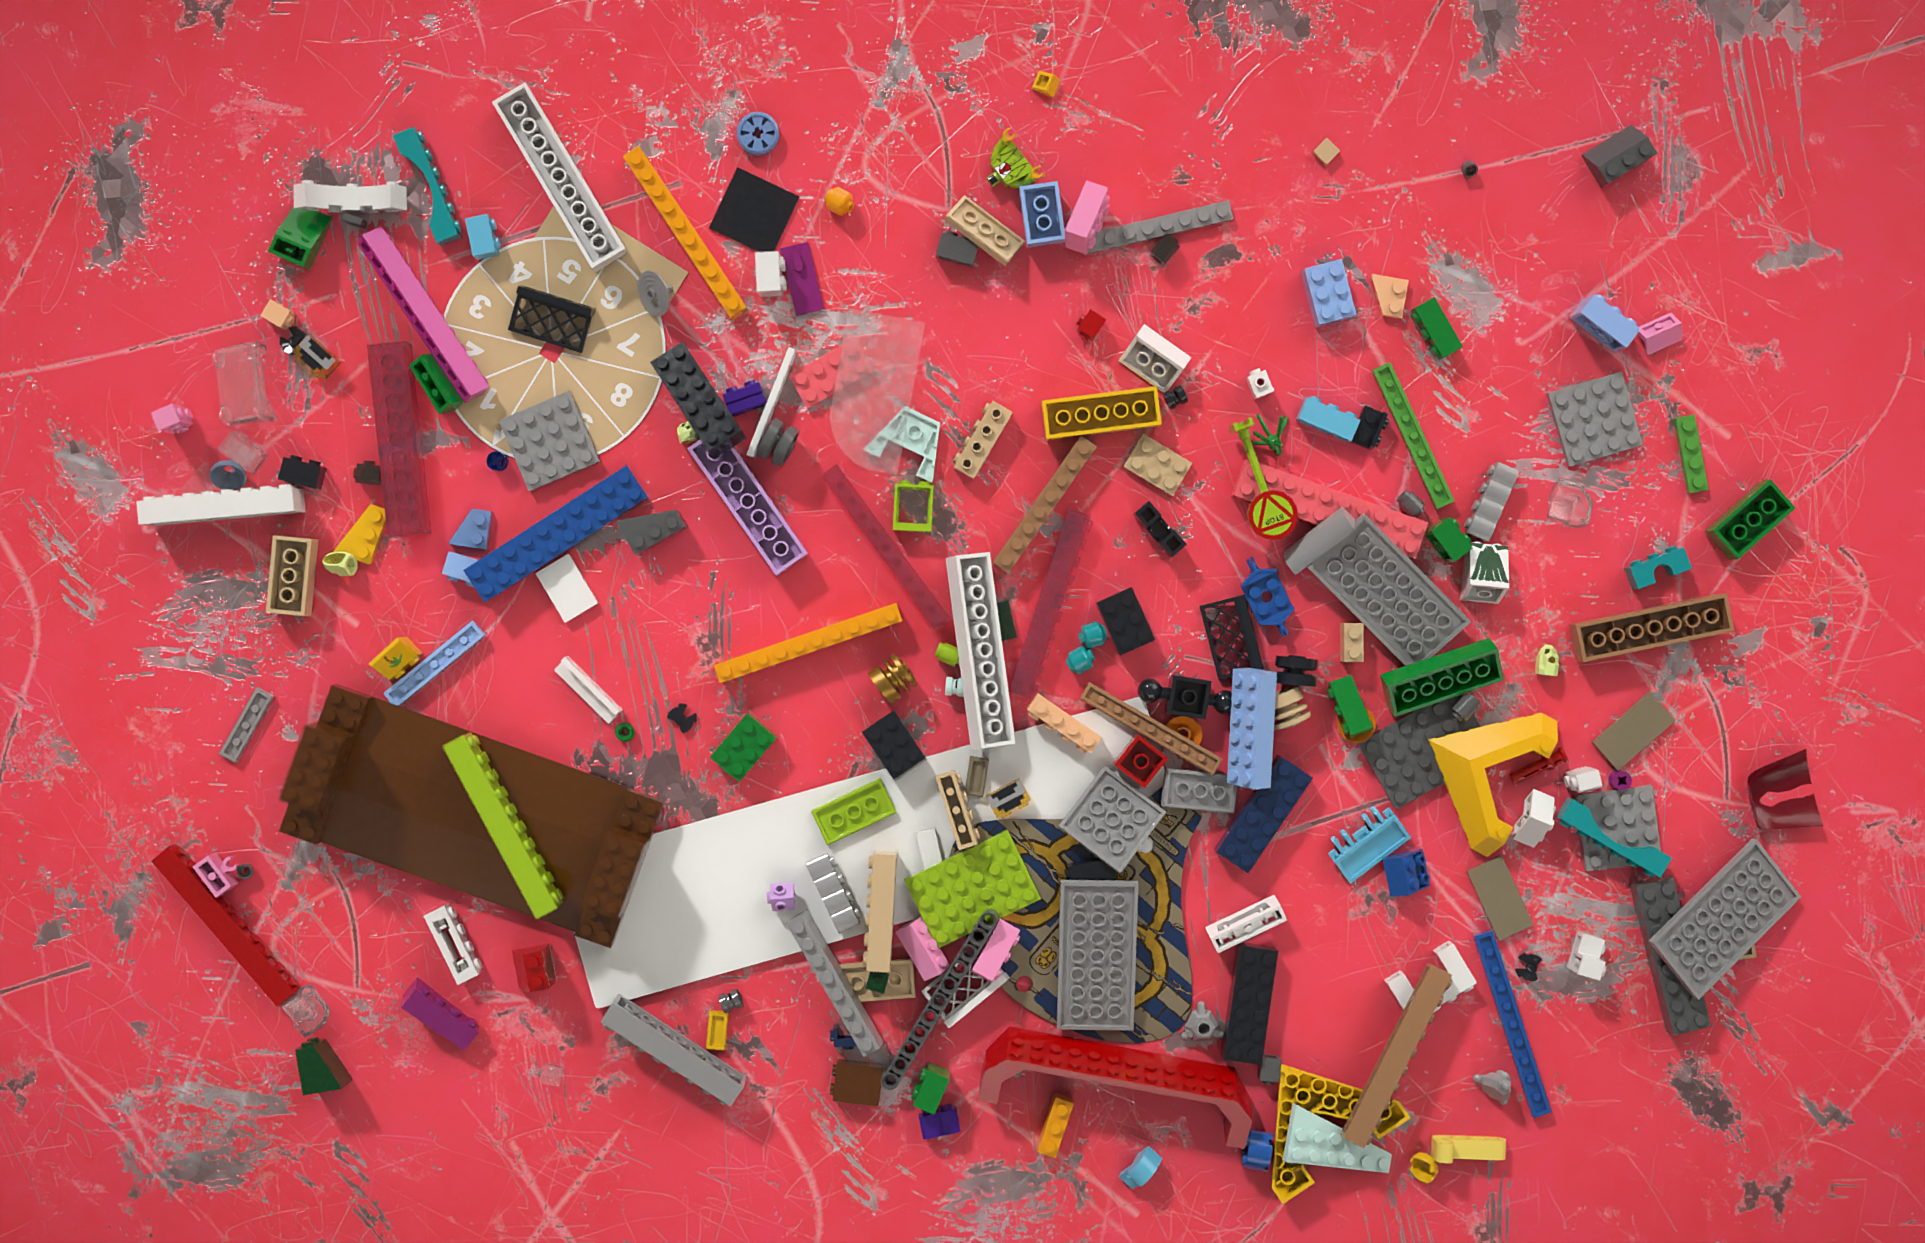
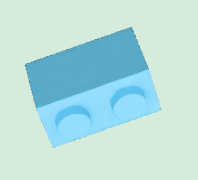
(482, 236)

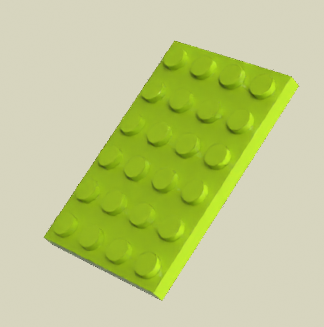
(968, 883)

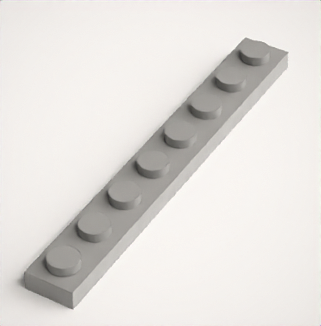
(1162, 225)

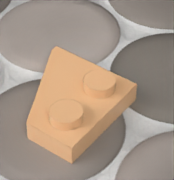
(1390, 294)

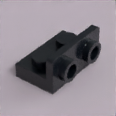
(1370, 427)

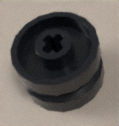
(1295, 670)

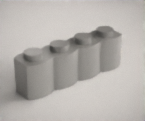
(1491, 501)
(833, 893)

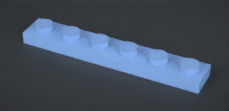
(434, 663)

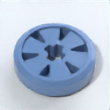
(768, 139)

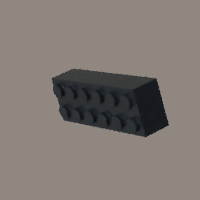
(698, 400)
(1249, 1003)

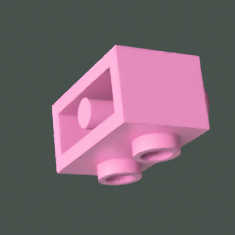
(173, 419)

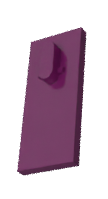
(802, 279)

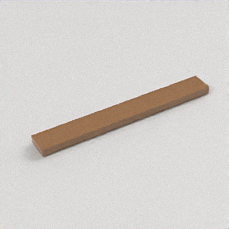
(1151, 728)

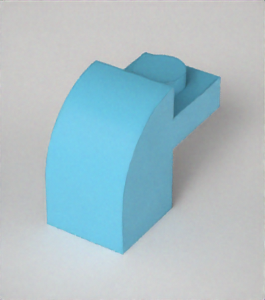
(1142, 1168)

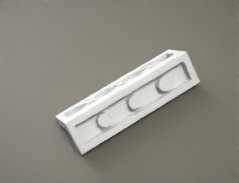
(588, 689)

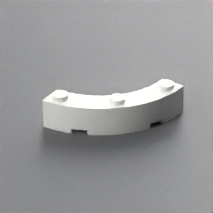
(350, 197)

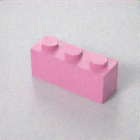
(922, 949)
(995, 951)

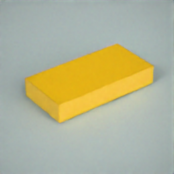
(717, 1030)

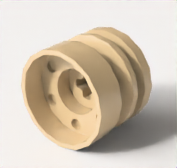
(1287, 708)

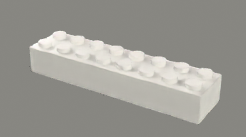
(217, 506)

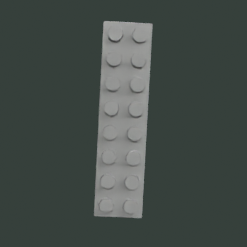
(674, 1050)

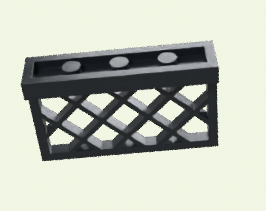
(555, 302)
(1247, 631)

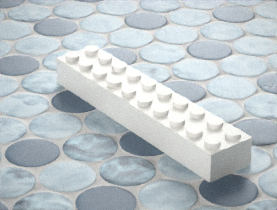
(560, 177)
(980, 650)

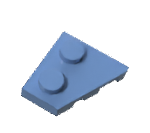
(474, 530)

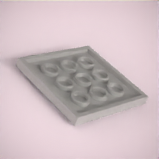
(1594, 419)
(549, 441)
(1625, 818)
(1112, 819)

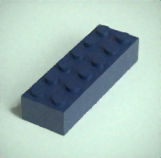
(1263, 815)

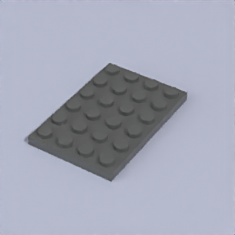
(1403, 755)

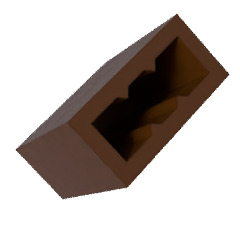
(856, 1082)

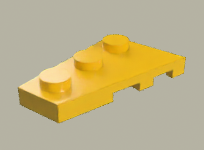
(365, 535)

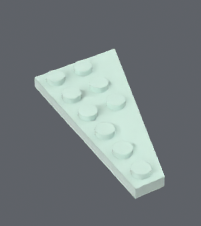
(1319, 1143)

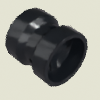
(1175, 397)

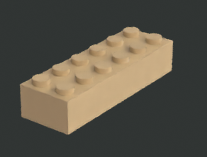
(881, 914)

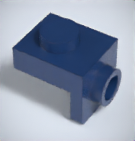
(843, 1041)

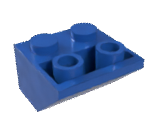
(1406, 873)

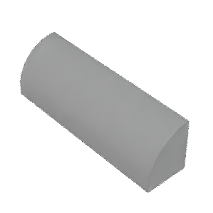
(1319, 540)

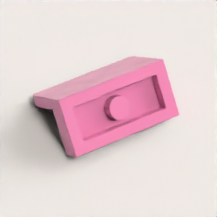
(1660, 333)

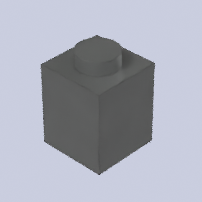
(1270, 1069)

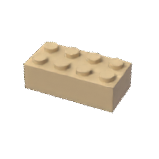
(292, 576)

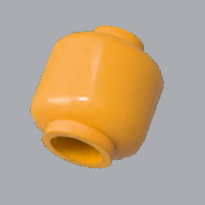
(839, 201)

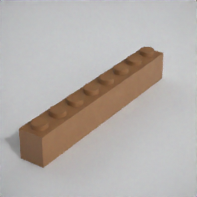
(1044, 504)

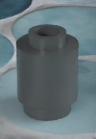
(1410, 503)
(1465, 707)

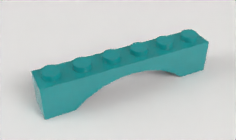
(442, 222)
(1580, 817)

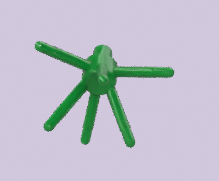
(1273, 441)

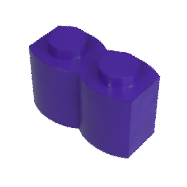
(943, 1122)

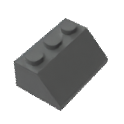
(1618, 155)

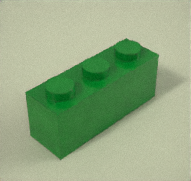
(1436, 328)
(436, 384)
(1349, 707)

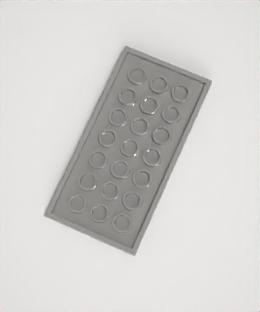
(1389, 593)
(1724, 919)
(1097, 954)

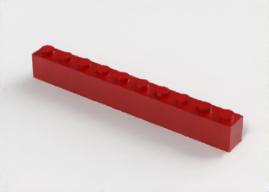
(226, 925)

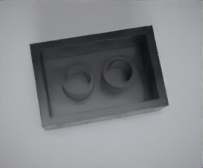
(1125, 621)
(894, 745)

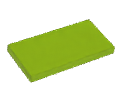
(853, 811)

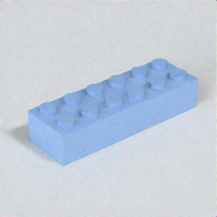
(1251, 728)

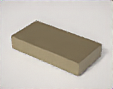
(976, 776)

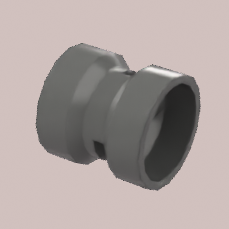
(731, 1001)

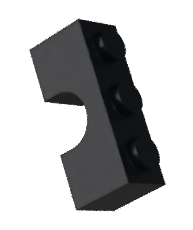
(1159, 529)

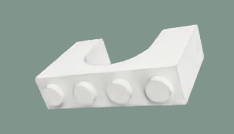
(1451, 962)

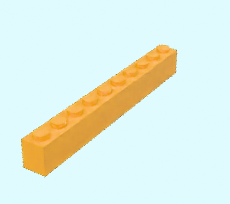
(685, 233)
(808, 642)

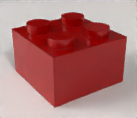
(1140, 760)

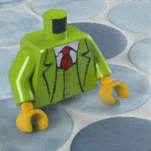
(1010, 165)

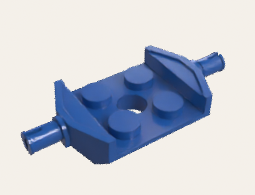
(1279, 606)

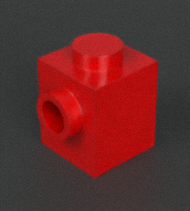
(1090, 325)

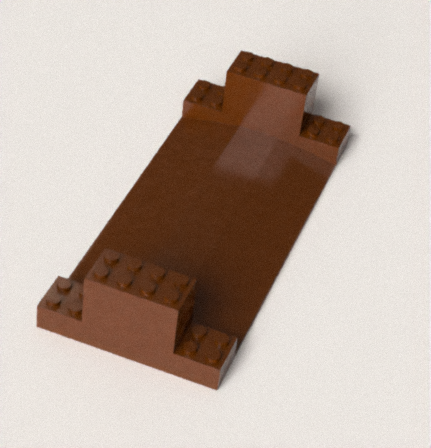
(387, 791)

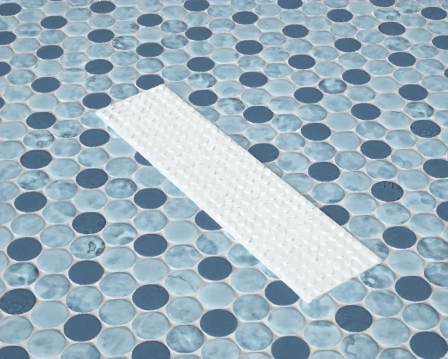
(707, 882)

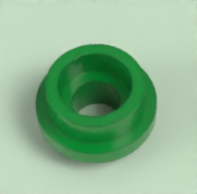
(619, 734)

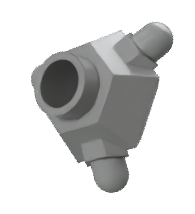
(1202, 1025)
(1496, 1085)

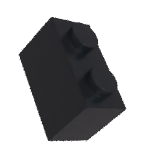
(302, 473)

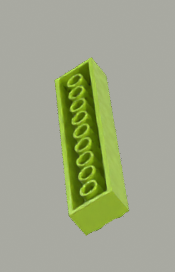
(503, 824)

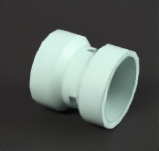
(950, 687)

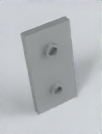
(1198, 791)

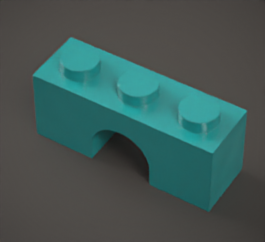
(1642, 572)

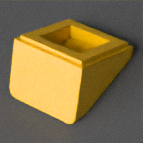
(1046, 83)

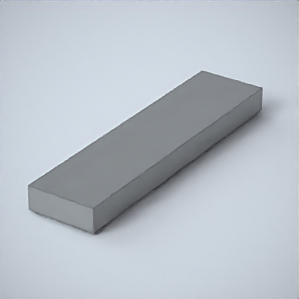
(246, 725)

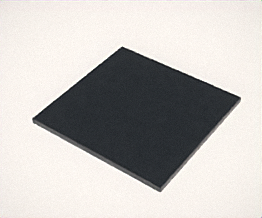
(754, 211)

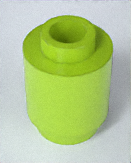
(947, 653)

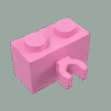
(217, 874)

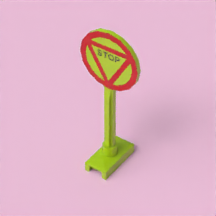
(1271, 512)

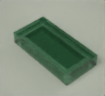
(1006, 621)

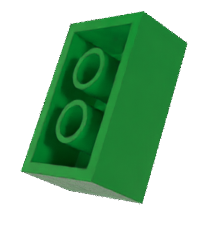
(743, 746)

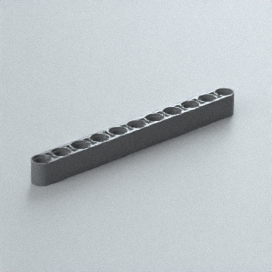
(936, 1007)

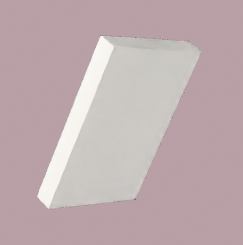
(567, 588)

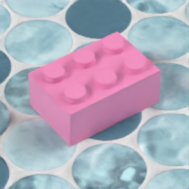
(1087, 217)

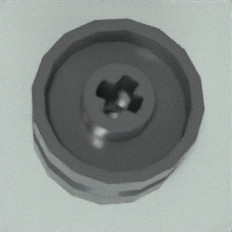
(776, 442)

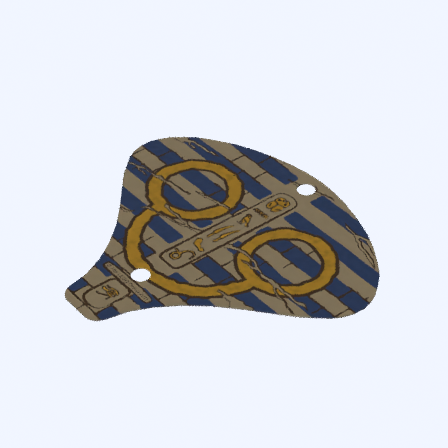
(1162, 957)

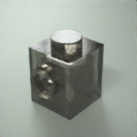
(367, 473)

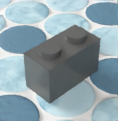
(956, 249)

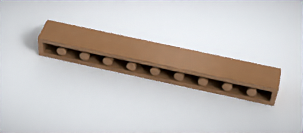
(1395, 1055)

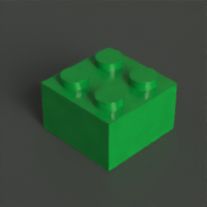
(1448, 539)
(931, 1087)

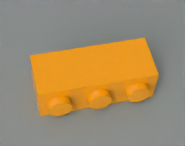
(1055, 1125)

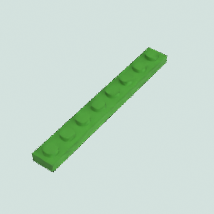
(1413, 435)

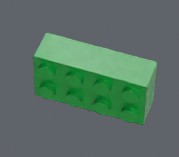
(1750, 519)

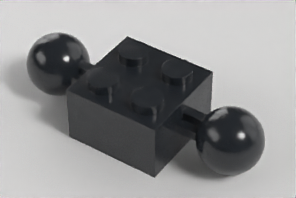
(1186, 696)

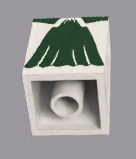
(1485, 573)

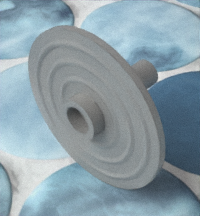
(654, 293)

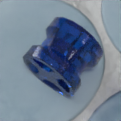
(493, 461)

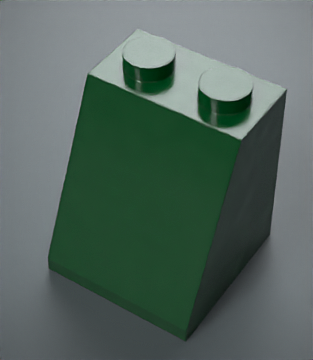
(320, 1067)

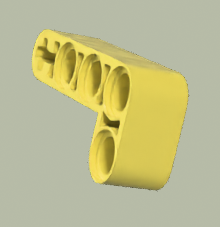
(1449, 1147)

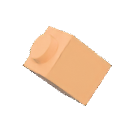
(278, 314)

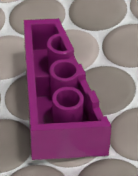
(439, 1014)

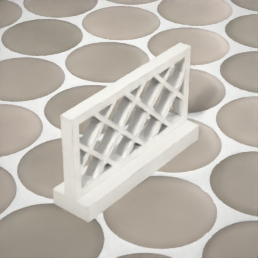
(971, 1000)

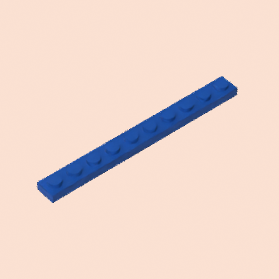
(1512, 1023)

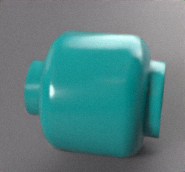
(1092, 635)
(1080, 660)

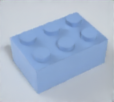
(1042, 214)
(1328, 293)
(1605, 322)

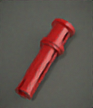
(1541, 765)

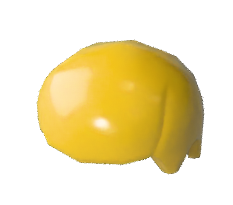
(1424, 1167)

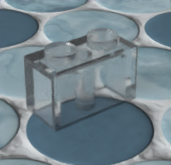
(242, 451)

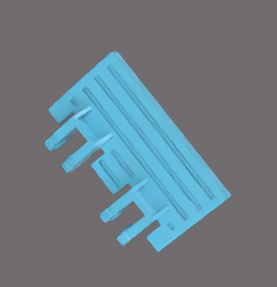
(1370, 845)

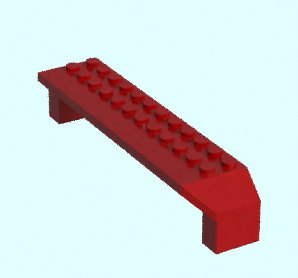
(1121, 1067)

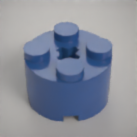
(1258, 1150)

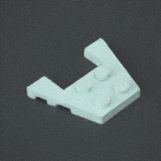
(922, 438)

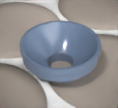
(227, 479)

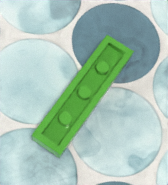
(1690, 454)

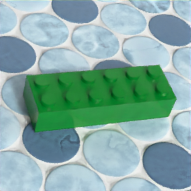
(1442, 677)

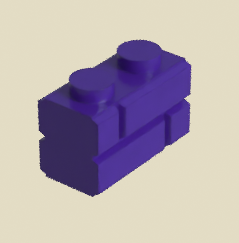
(745, 398)

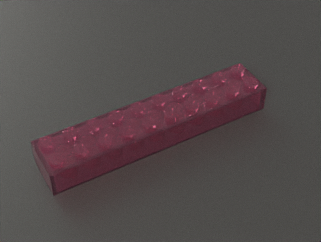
(399, 439)

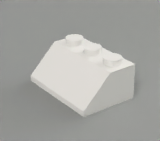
(1154, 359)

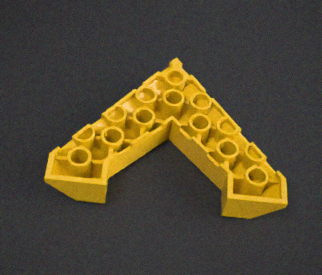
(1463, 764)
(1321, 1097)

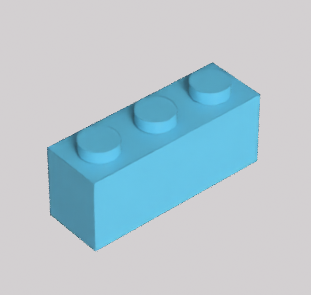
(1328, 419)

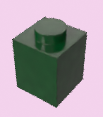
(877, 981)

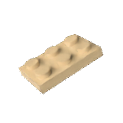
(1157, 464)

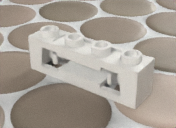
(1246, 923)
(465, 968)

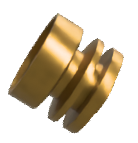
(892, 678)

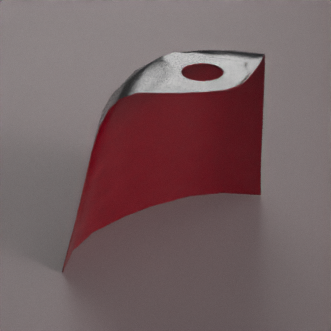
(1781, 777)

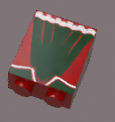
(535, 967)

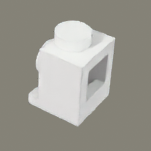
(1256, 390)

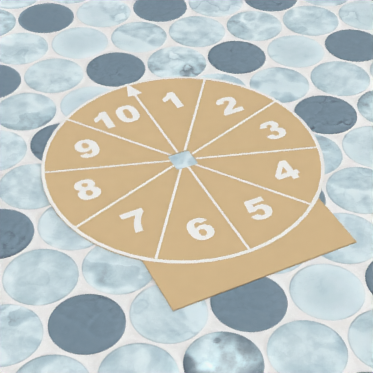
(613, 374)

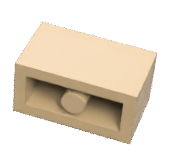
(1352, 642)

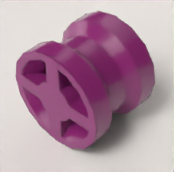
(1616, 777)

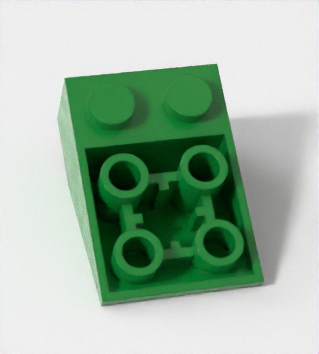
(300, 237)

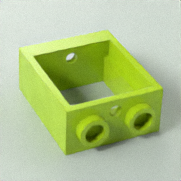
(915, 527)

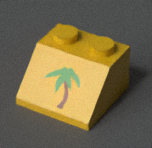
(396, 658)

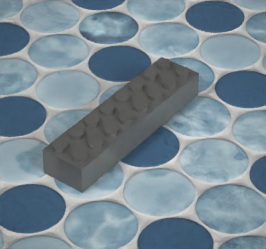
(1655, 905)

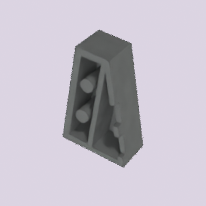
(651, 529)

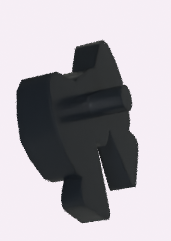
(289, 345)
(684, 723)
(1531, 968)

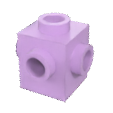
(781, 896)

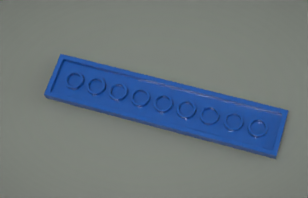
(555, 534)

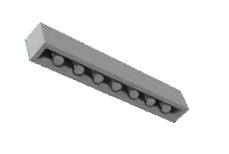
(835, 983)

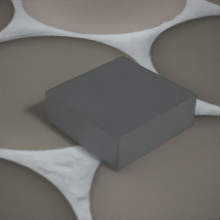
(355, 221)

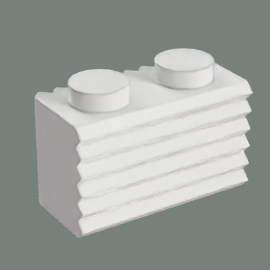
(1583, 779)

